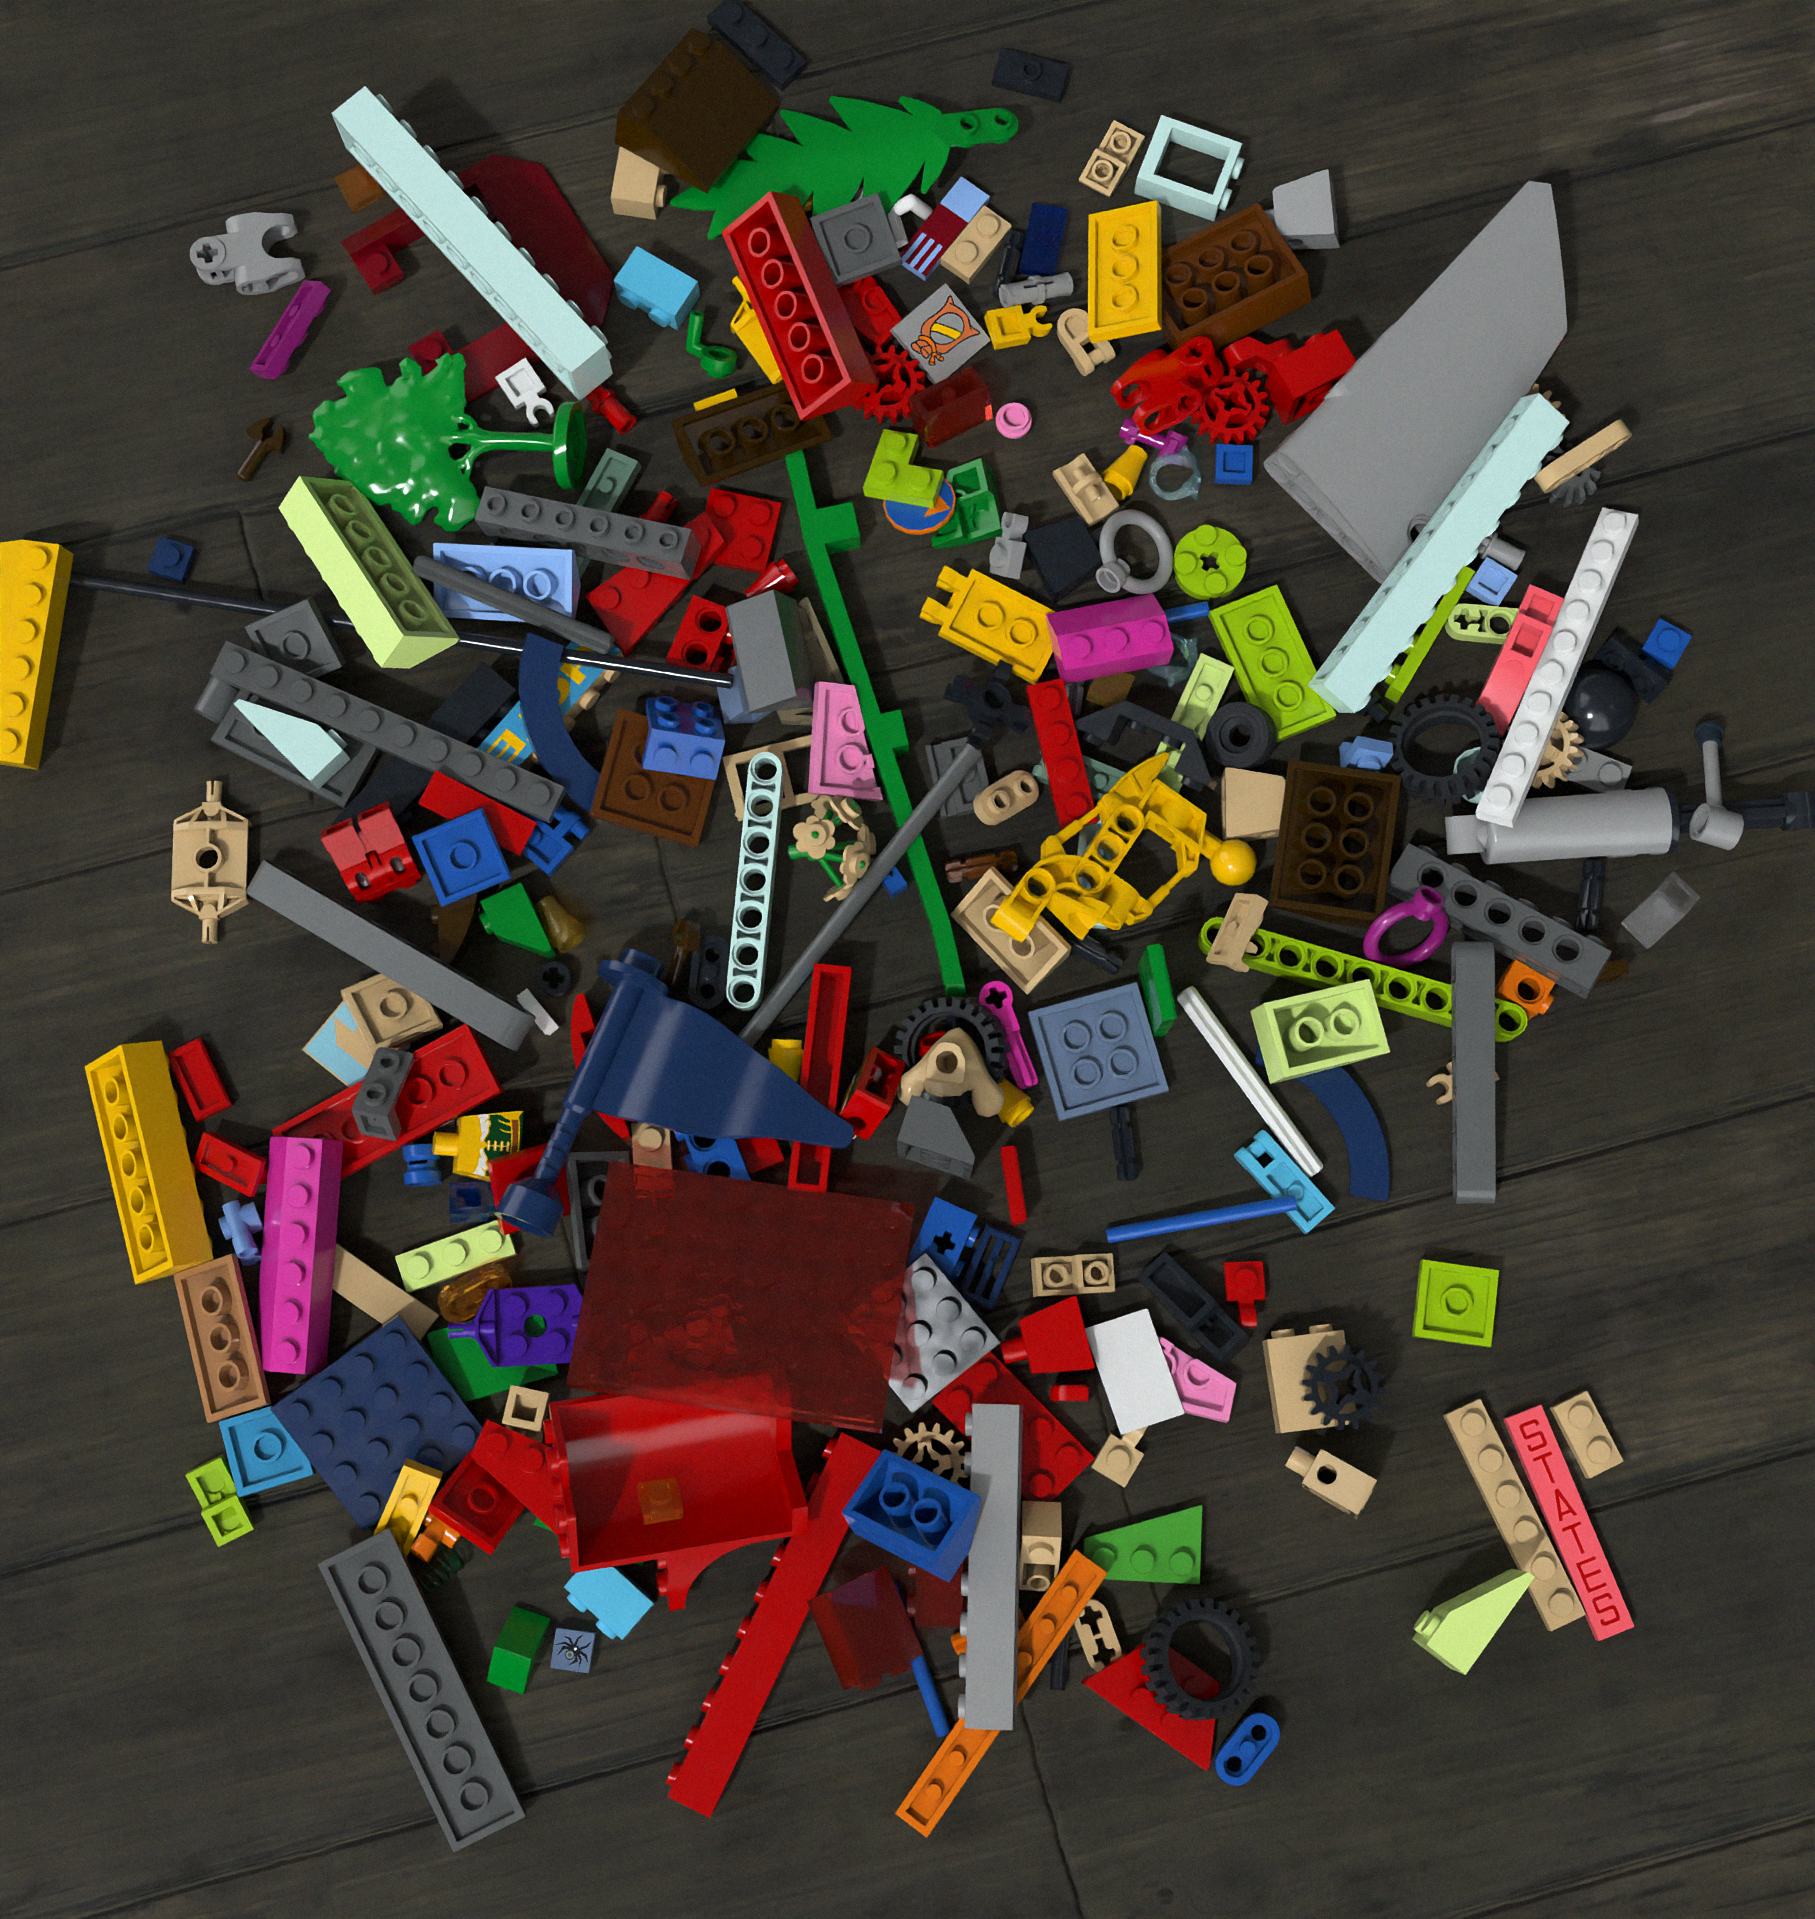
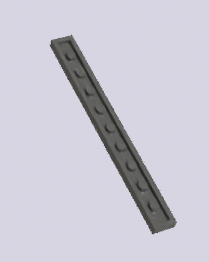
(388, 731)

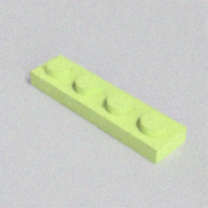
(1195, 710)

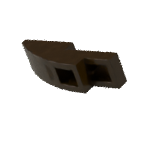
(456, 927)

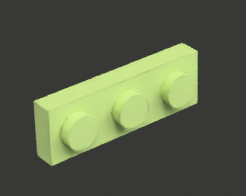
(454, 1256)

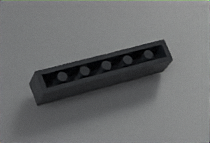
(466, 717)

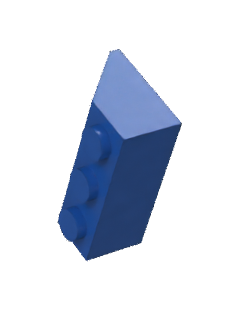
(914, 1515)

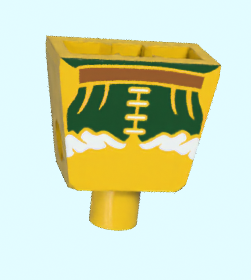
(480, 1140)

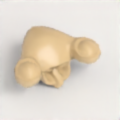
(950, 1070)

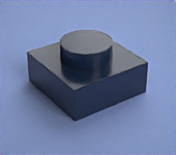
(172, 560)

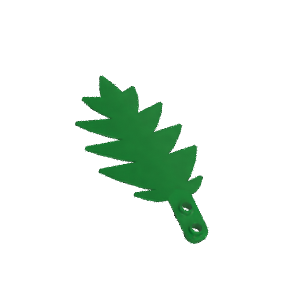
(830, 162)

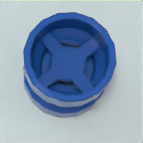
(425, 1173)

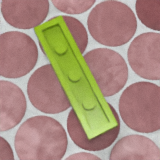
(1401, 675)

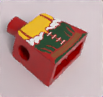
(864, 1108)

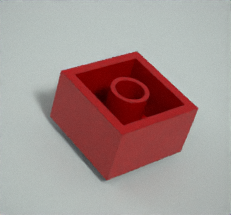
(1306, 375)

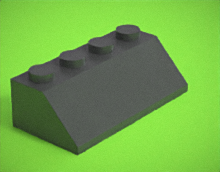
(934, 1137)

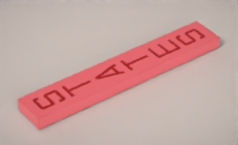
(1568, 1522)

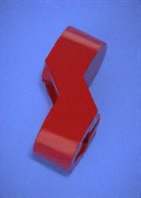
(1253, 354)

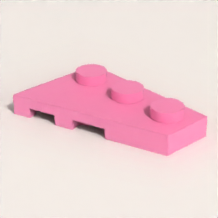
(1199, 1387)

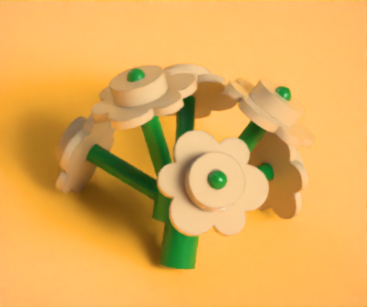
(816, 842)

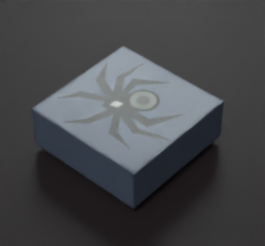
(573, 1650)

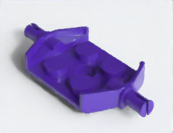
(503, 1320)

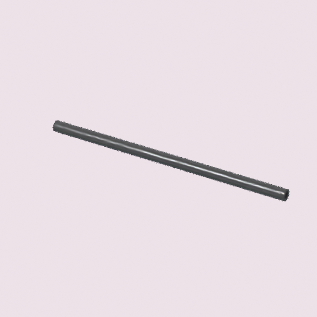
(859, 895)

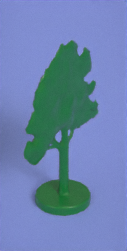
(399, 435)

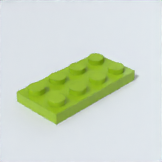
(1271, 661)

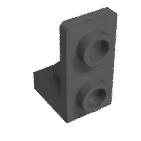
(379, 1093)

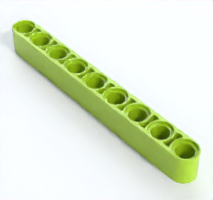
(1379, 975)

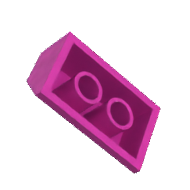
(1109, 638)

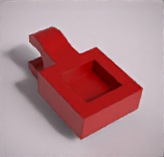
(1244, 1285)

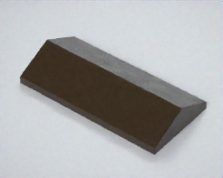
(745, 434)

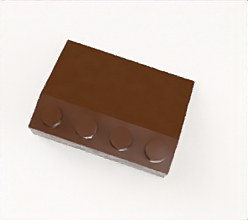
(1229, 281)

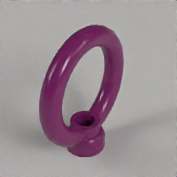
(1426, 904)

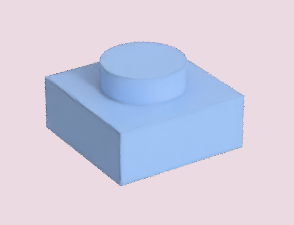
(1491, 582)

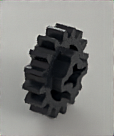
(1332, 1405)

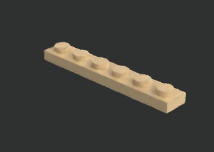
(1514, 1514)

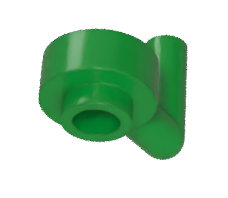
(715, 360)

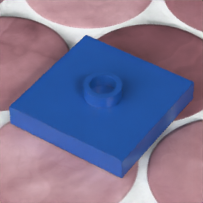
(462, 857)

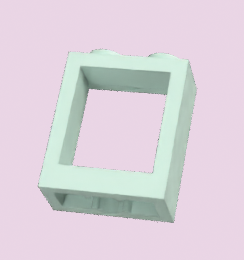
(1179, 195)

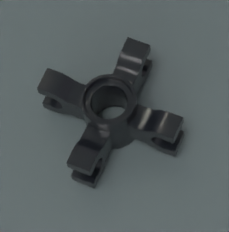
(983, 715)

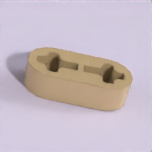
(1106, 1631)

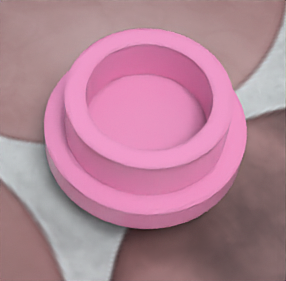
(1013, 420)

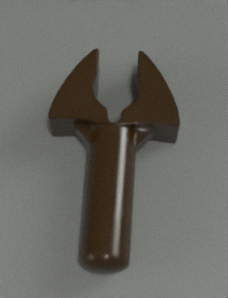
(261, 447)
(686, 938)

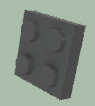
(856, 240)
(297, 639)

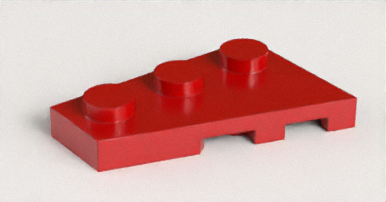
(519, 1467)

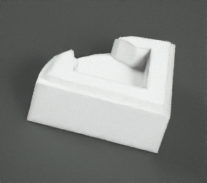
(542, 1019)

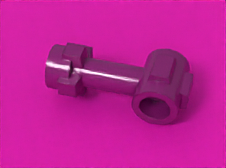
(1166, 444)

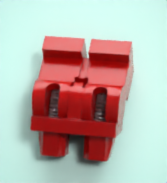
(376, 872)

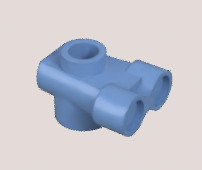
(240, 1224)

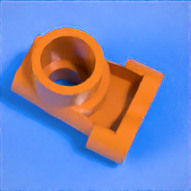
(436, 1532)

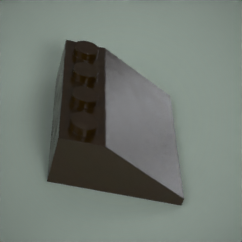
(695, 112)
(1334, 843)

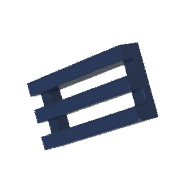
(1001, 1237)

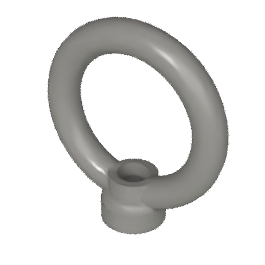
(1115, 572)

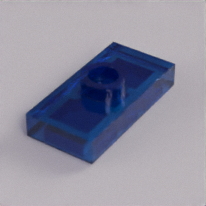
(1043, 240)

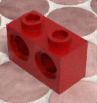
(694, 639)

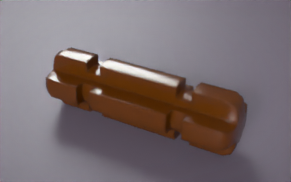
(978, 865)

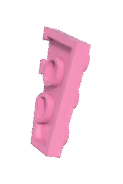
(839, 747)

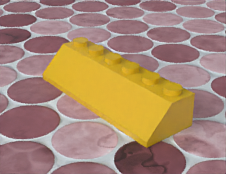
(31, 621)
(148, 1161)

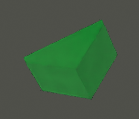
(517, 1649)

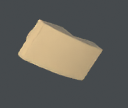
(1112, 159)
(1073, 1275)

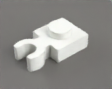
(524, 388)

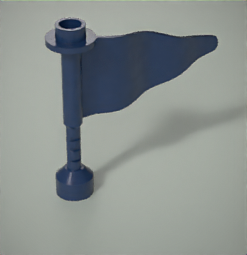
(672, 1071)

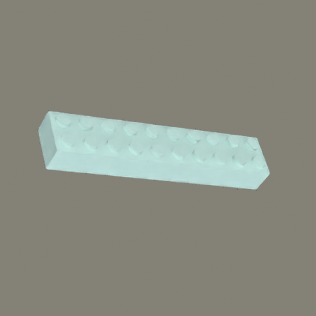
(473, 242)

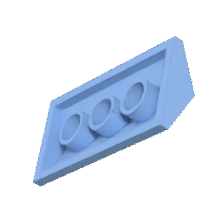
(534, 573)

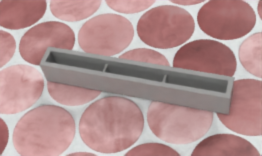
(993, 1569)

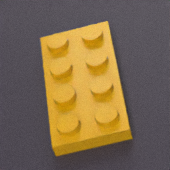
(1124, 272)

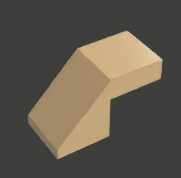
(526, 1412)

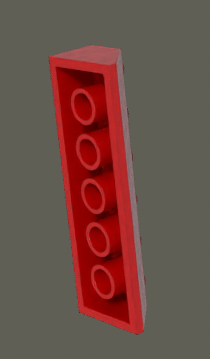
(799, 306)

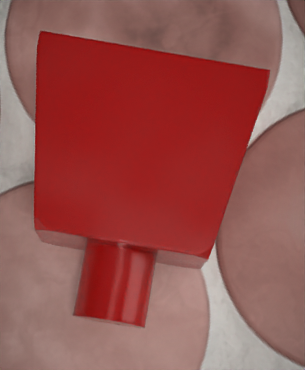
(1051, 1340)

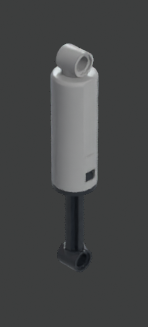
(1611, 825)

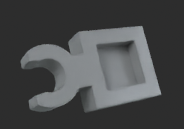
(1009, 551)

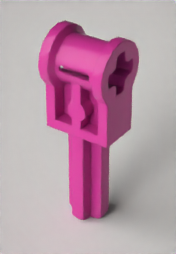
(1020, 1062)

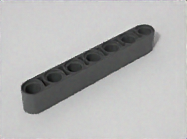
(1473, 1072)

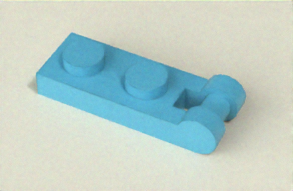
(1285, 1179)

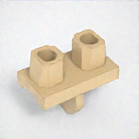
(1086, 490)

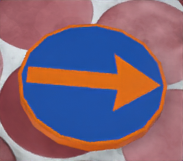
(919, 519)

